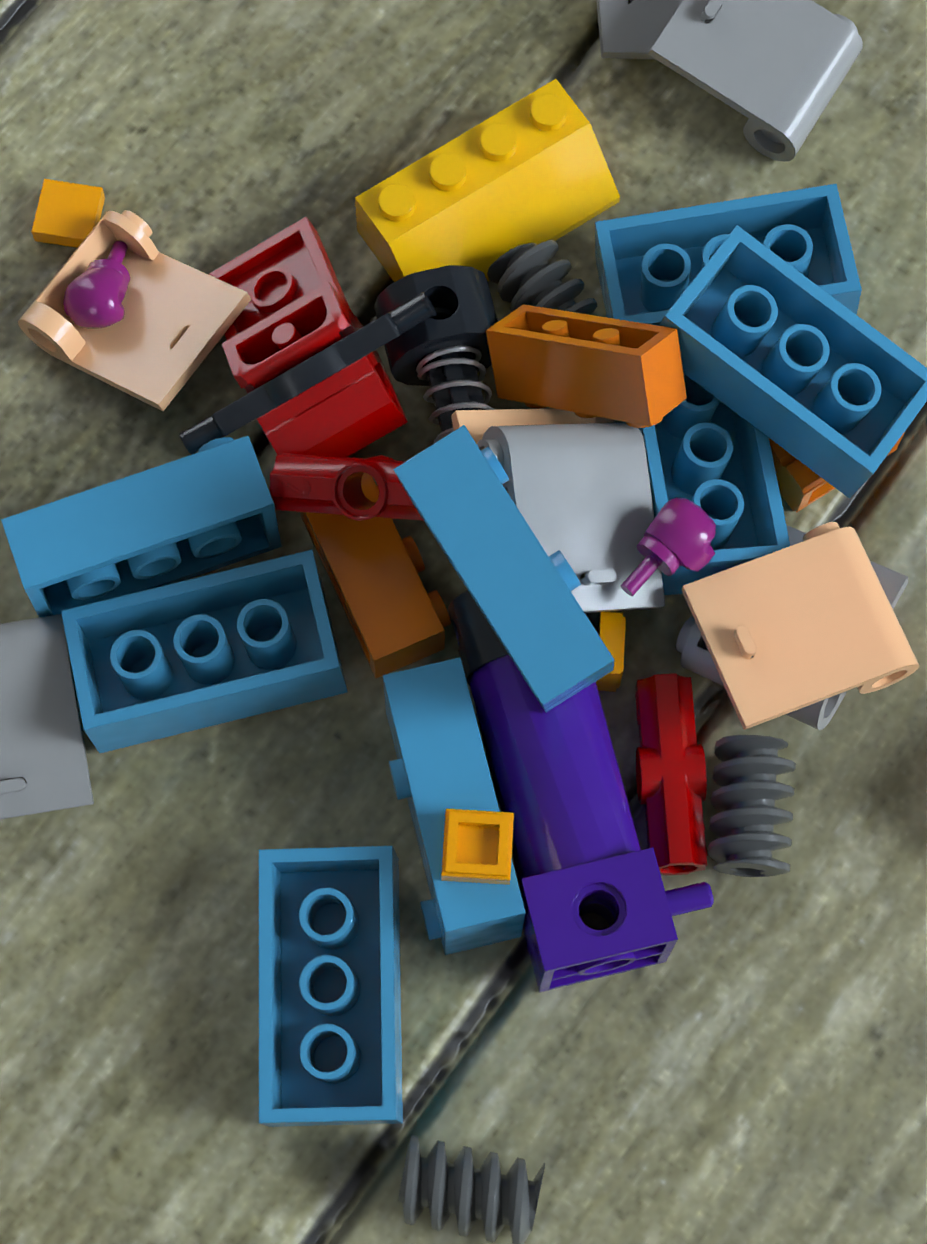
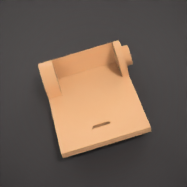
(168, 320)
(808, 621)

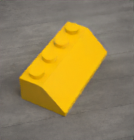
(493, 188)

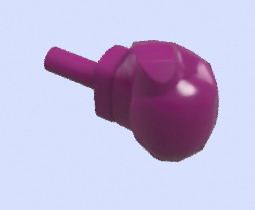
(97, 294)
(674, 539)

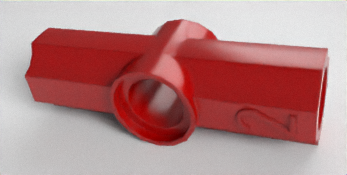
(334, 487)
(671, 773)

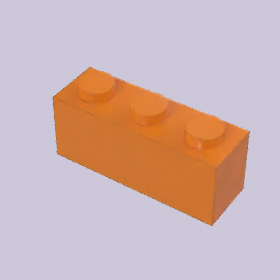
(587, 364)
(380, 586)

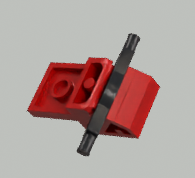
(305, 353)

